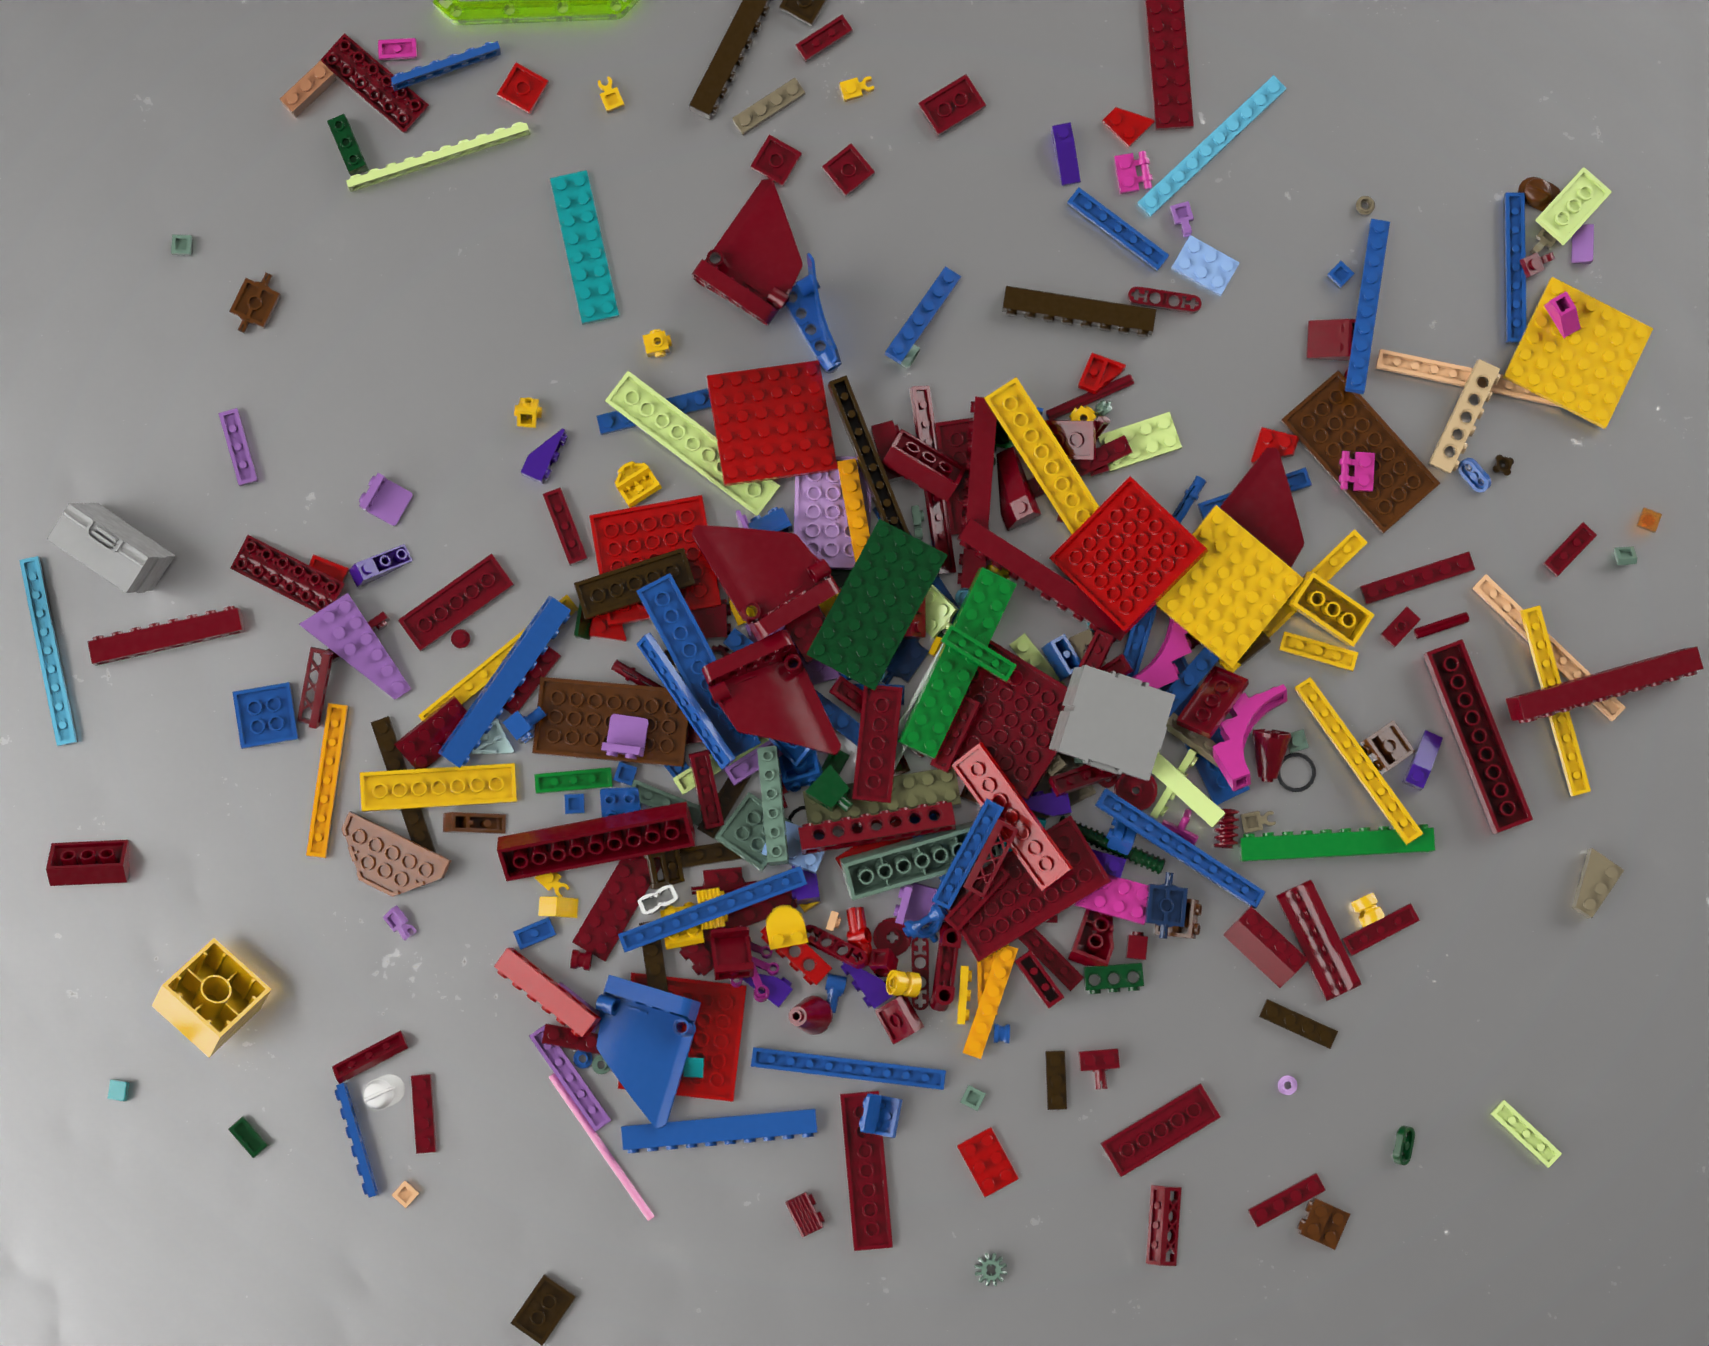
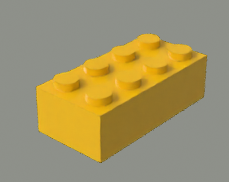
(1330, 609)

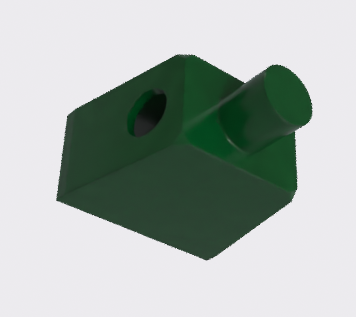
(830, 791)

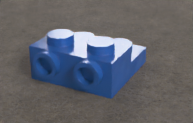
(802, 775)

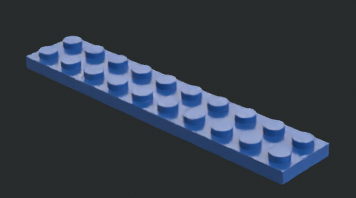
(689, 653)

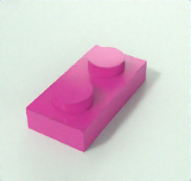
(397, 49)

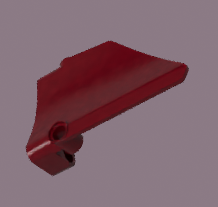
(756, 257)
(1266, 507)
(766, 573)
(769, 697)

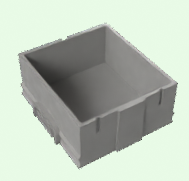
(111, 547)
(1112, 722)

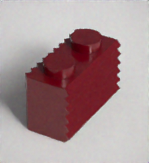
(804, 1214)

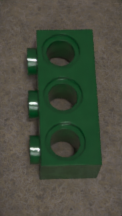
(347, 145)
(1121, 970)

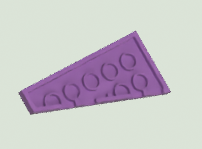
(351, 637)

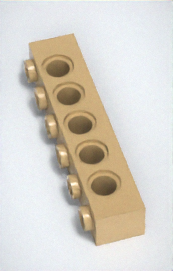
(1492, 376)

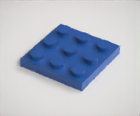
(265, 715)

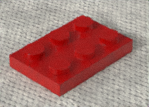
(987, 1162)

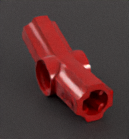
(859, 933)

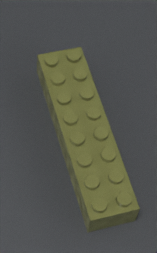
(907, 791)

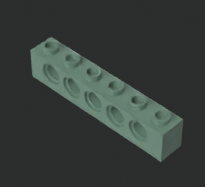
(773, 805)

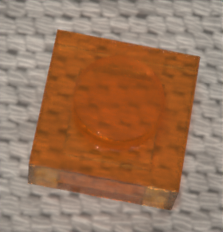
(1649, 520)

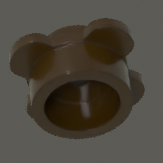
(1503, 460)

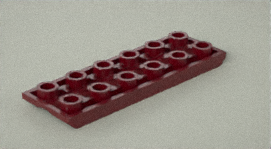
(373, 83)
(286, 575)
(1318, 940)

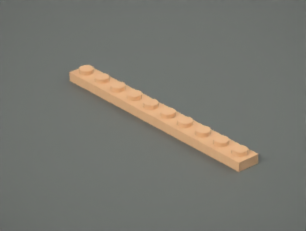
(1449, 374)
(1565, 662)

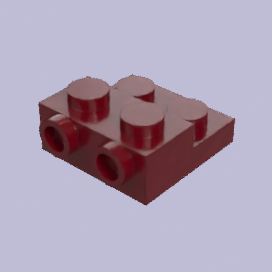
(700, 955)

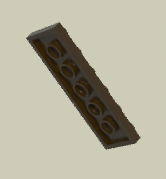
(618, 587)

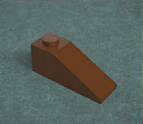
(474, 823)

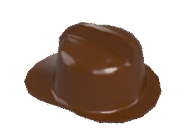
(1538, 192)

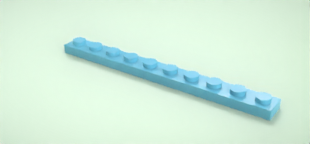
(1211, 146)
(48, 651)

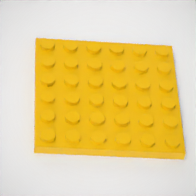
(1586, 368)
(1230, 589)

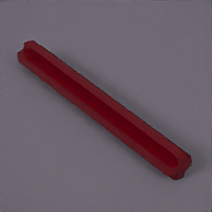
(1089, 398)

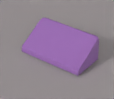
(1583, 245)

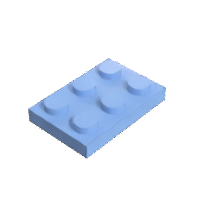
(1205, 265)
(808, 862)

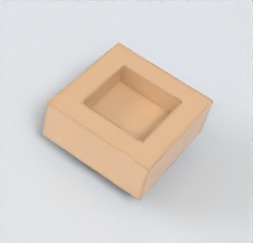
(834, 921)
(405, 1194)

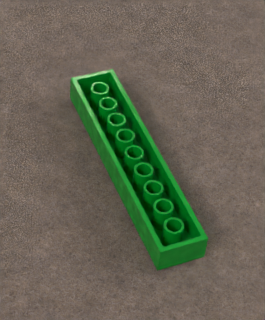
(951, 670)

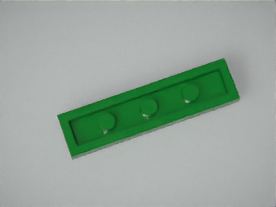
(978, 653)
(573, 780)

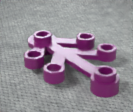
(762, 965)

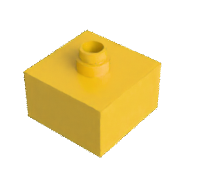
(211, 997)

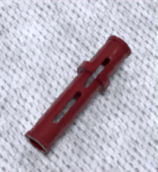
(619, 666)

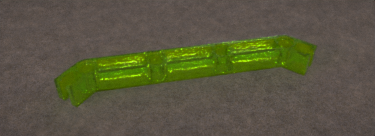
(532, 11)

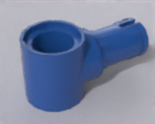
(835, 987)

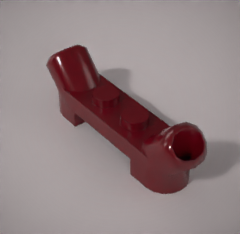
(945, 969)

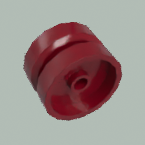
(1144, 798)

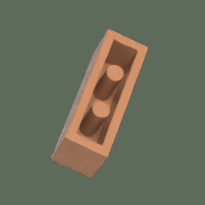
(308, 89)

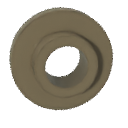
(1368, 200)

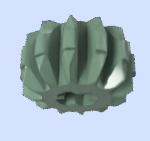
(998, 1271)

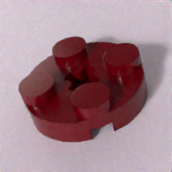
(883, 930)

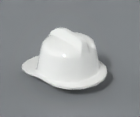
(382, 1092)

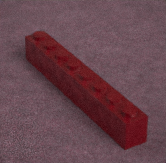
(166, 636)

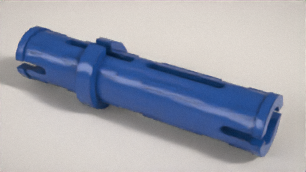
(1190, 496)

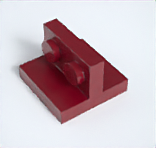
(899, 1019)

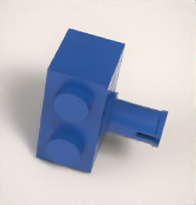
(521, 726)

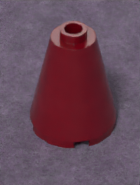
(1270, 752)
(811, 1015)

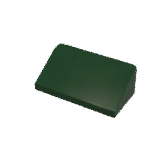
(582, 626)

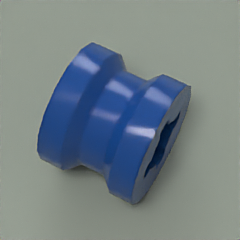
(1001, 1033)

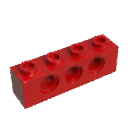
(797, 963)

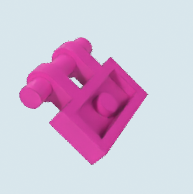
(1127, 174)
(1363, 471)

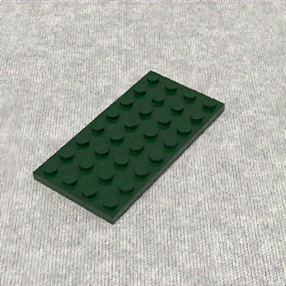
(877, 604)

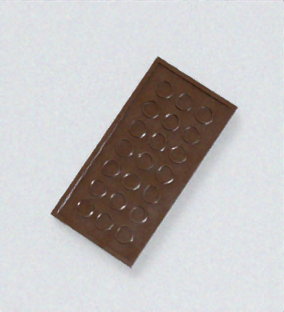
(1344, 421)
(581, 715)

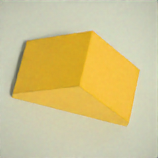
(558, 907)

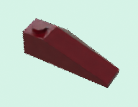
(1015, 493)
(1093, 940)

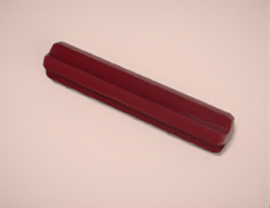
(1441, 625)

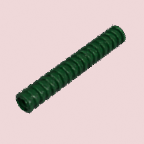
(1135, 855)

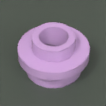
(1282, 1089)

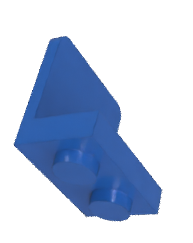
(619, 801)
(880, 1115)

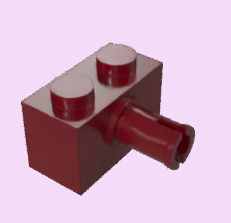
(1099, 1062)

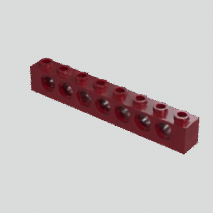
(887, 832)

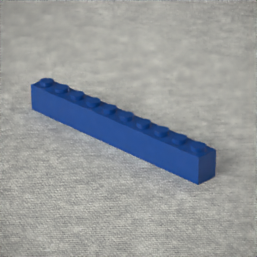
(504, 682)
(720, 1129)

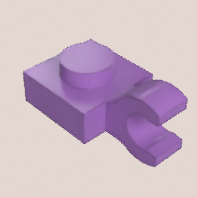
(1182, 215)
(397, 921)

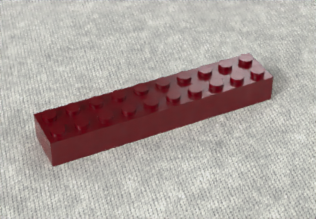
(1605, 685)
(1477, 736)
(596, 841)

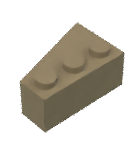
(1596, 882)

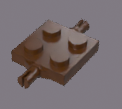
(255, 303)

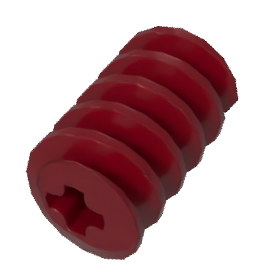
(1226, 830)

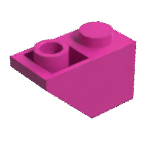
(1563, 314)

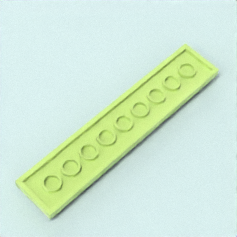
(683, 438)

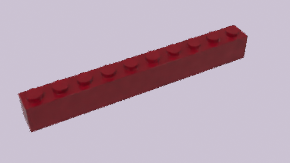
(978, 483)
(1036, 577)

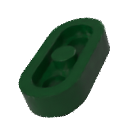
(1404, 1145)

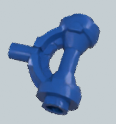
(914, 928)

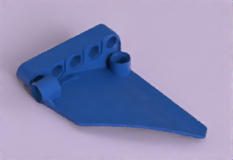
(808, 301)
(645, 1042)

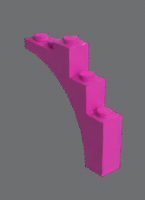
(1160, 669)
(1235, 731)

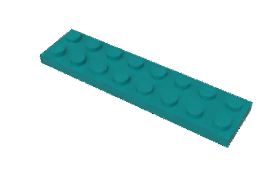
(584, 247)

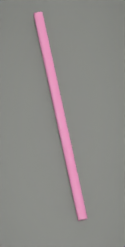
(602, 1148)

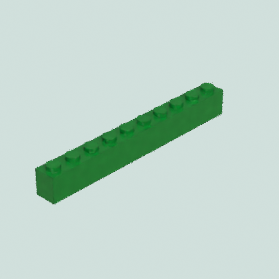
(1332, 844)

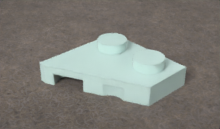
(494, 741)

